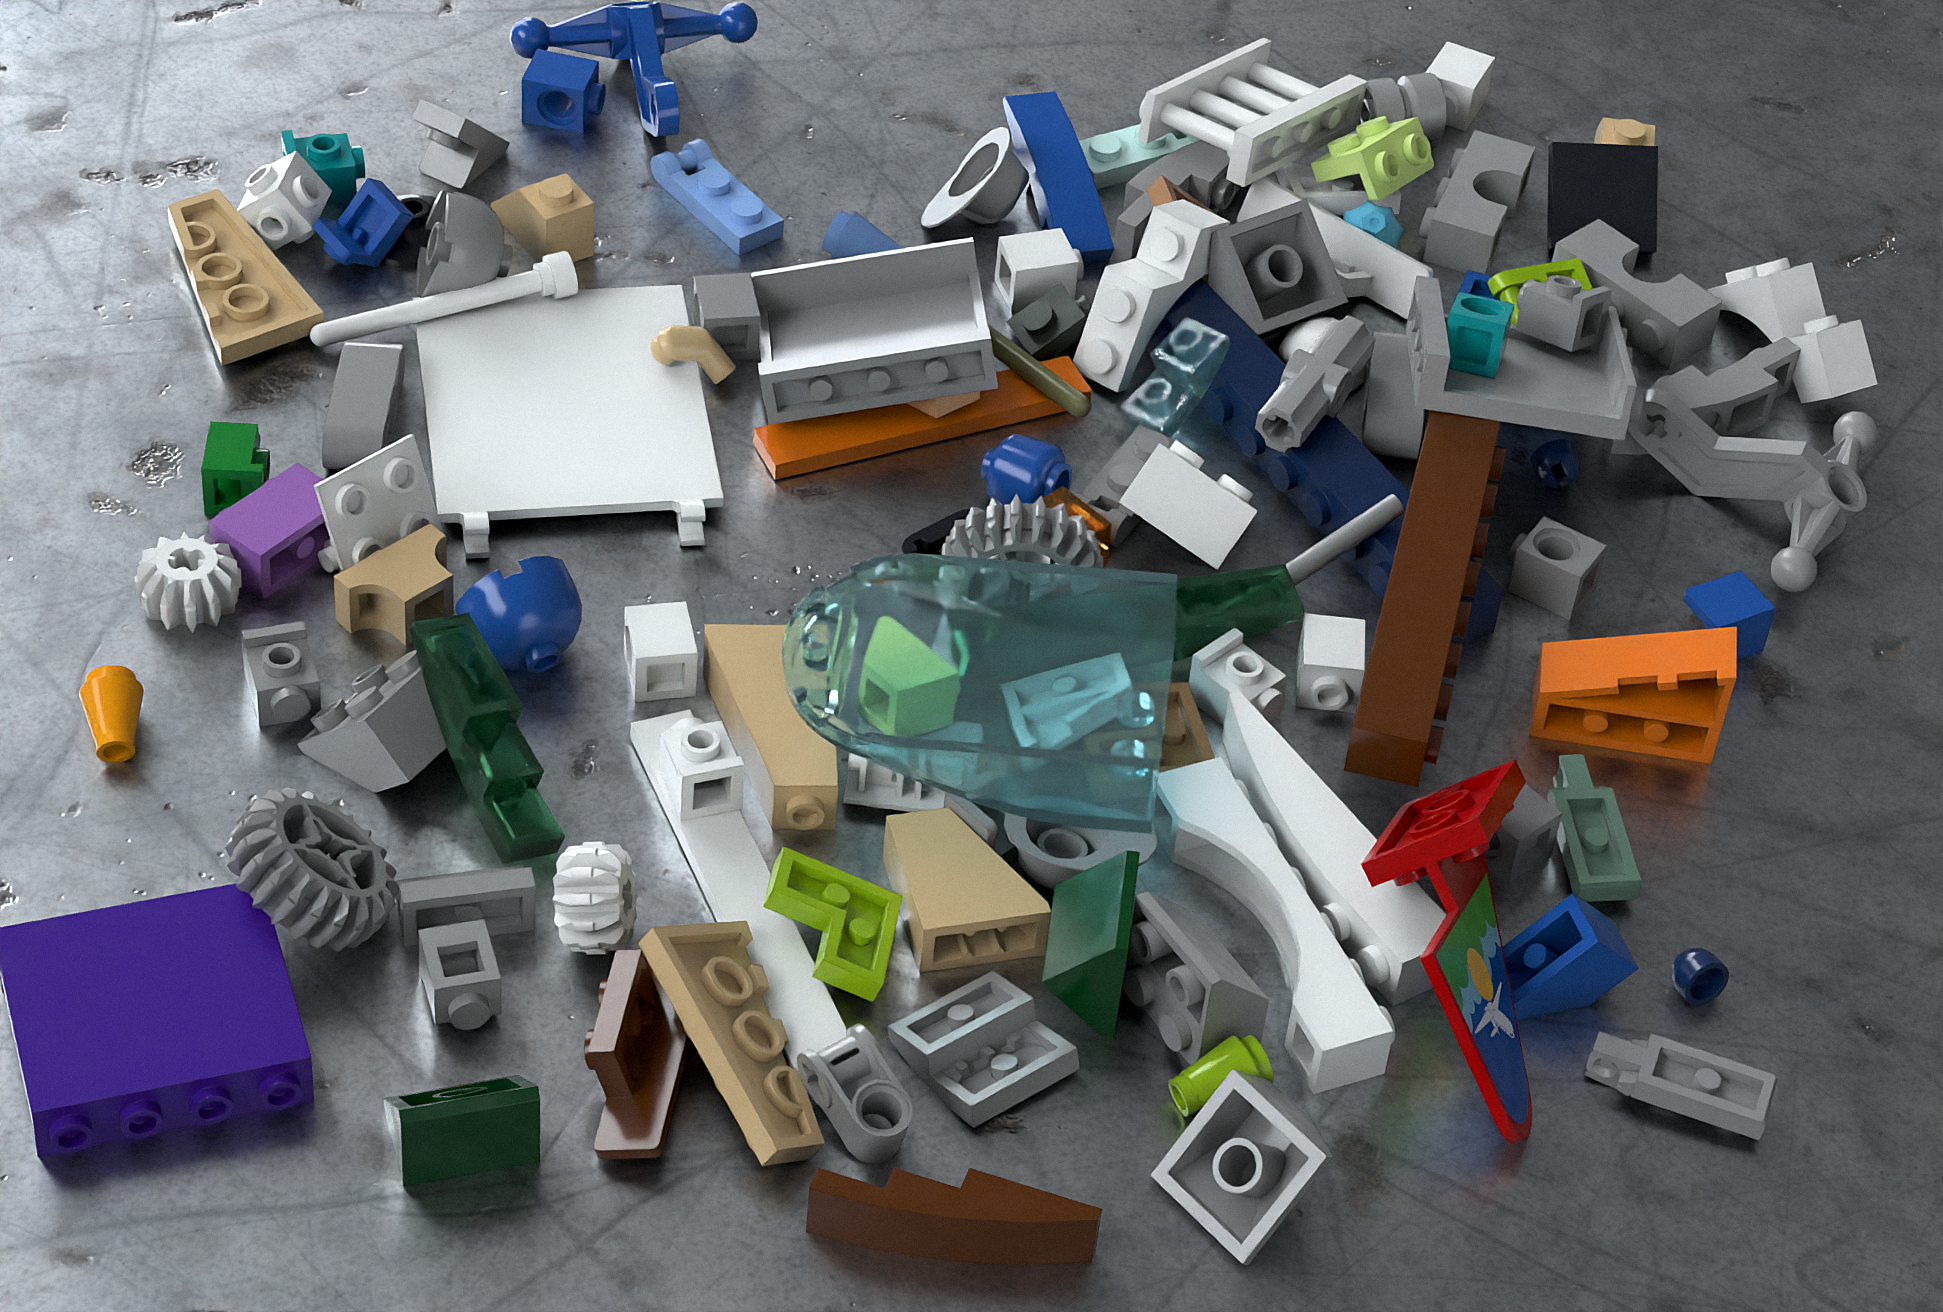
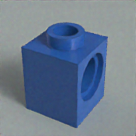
(561, 91)

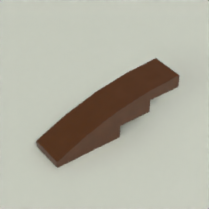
(979, 1223)

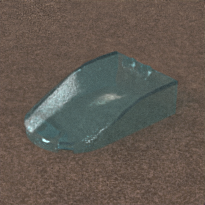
(995, 680)

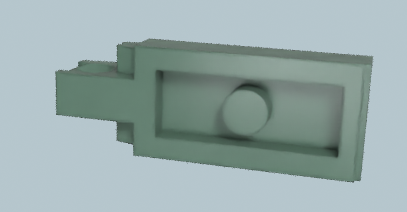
(1592, 835)

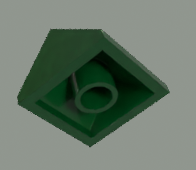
(1091, 940)
(465, 1129)

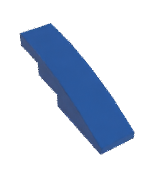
(1058, 172)

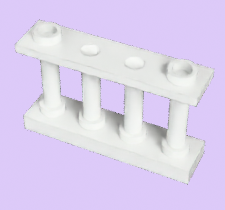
(1260, 141)

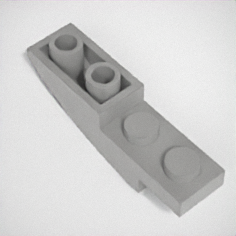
(1194, 168)
(1731, 397)

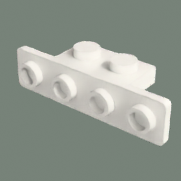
(1361, 261)

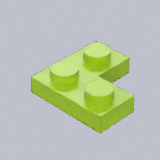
(851, 913)

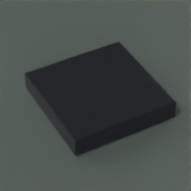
(1603, 184)

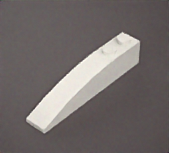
(1316, 832)

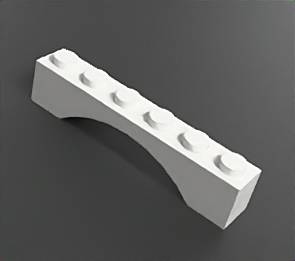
(1212, 829)

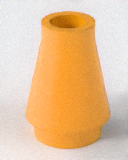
(112, 709)

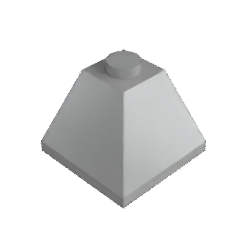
(1244, 1163)

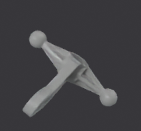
(1815, 489)

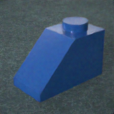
(1566, 960)

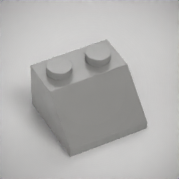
(1275, 269)

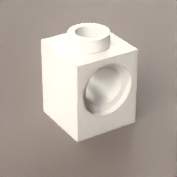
(660, 651)
(1330, 663)

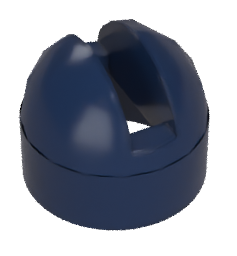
(1556, 463)
(1699, 975)

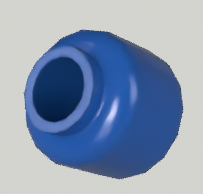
(1024, 468)

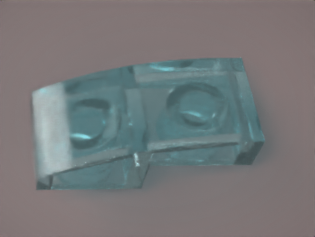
(1183, 372)

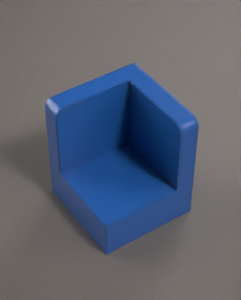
(1733, 603)

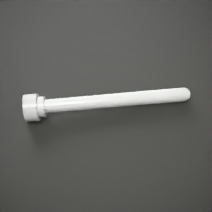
(550, 277)

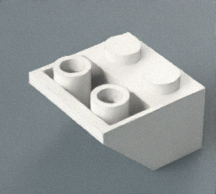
(1188, 504)

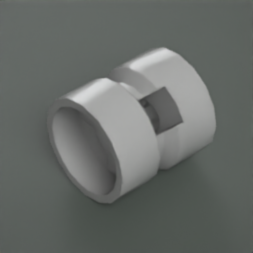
(1411, 97)

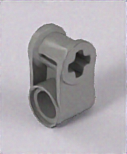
(853, 1082)

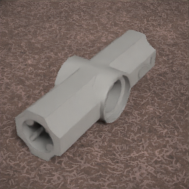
(1315, 384)

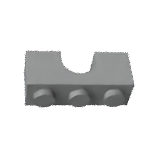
(1474, 201)
(1661, 318)

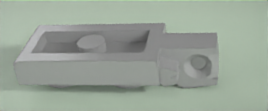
(1685, 1081)

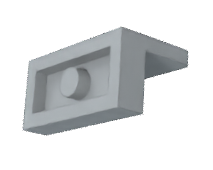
(497, 894)

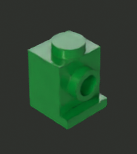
(232, 464)

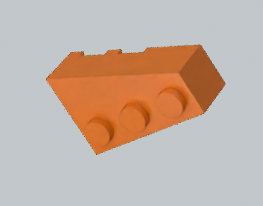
(1637, 692)

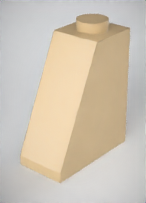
(959, 894)

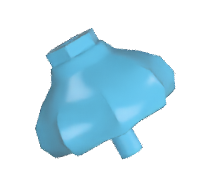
(1376, 221)

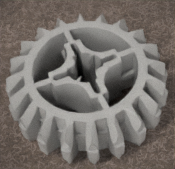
(1025, 535)
(312, 869)

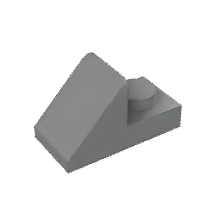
(457, 146)

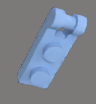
(716, 197)

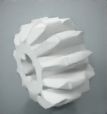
(188, 581)
(595, 898)

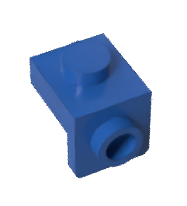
(366, 226)

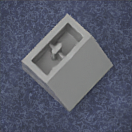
(381, 731)
(1188, 980)

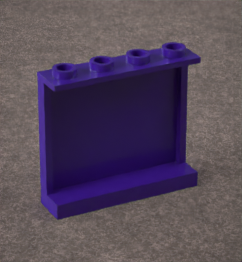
(152, 1018)

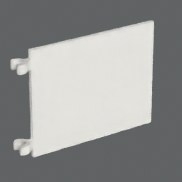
(565, 412)

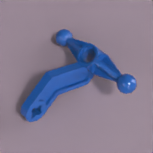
(641, 34)

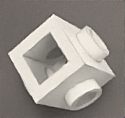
(284, 201)

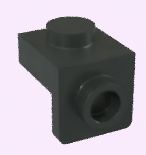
(1051, 323)

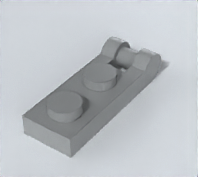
(1115, 478)

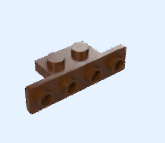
(637, 1058)

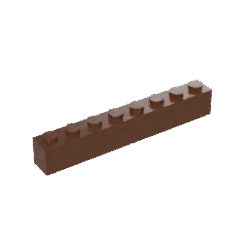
(1424, 601)

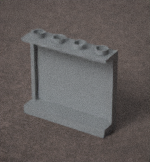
(872, 331)
(1536, 382)

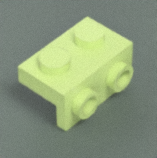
(1381, 153)

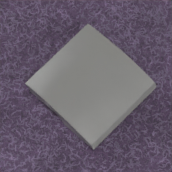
(983, 1048)

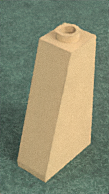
(782, 756)

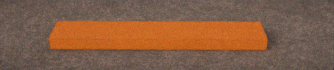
(861, 434)

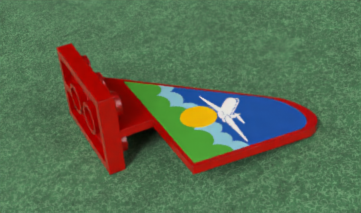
(1465, 959)

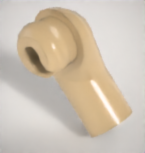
(692, 344)

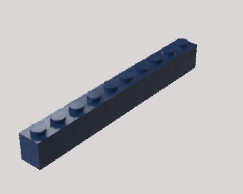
(1331, 471)

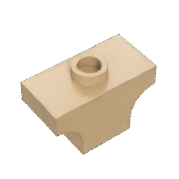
(397, 586)

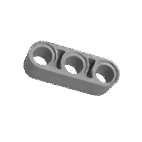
(363, 402)
(1390, 416)

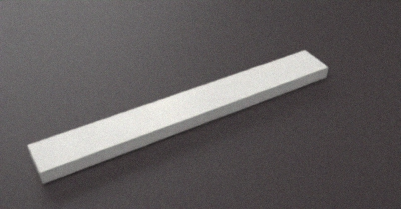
(735, 889)

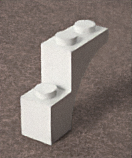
(1142, 290)
(1789, 305)

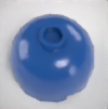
(527, 614)

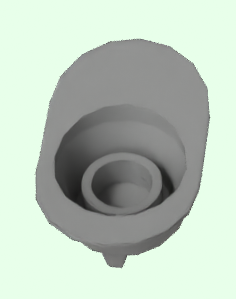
(984, 184)
(1058, 852)

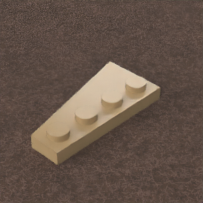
(238, 280)
(727, 1019)

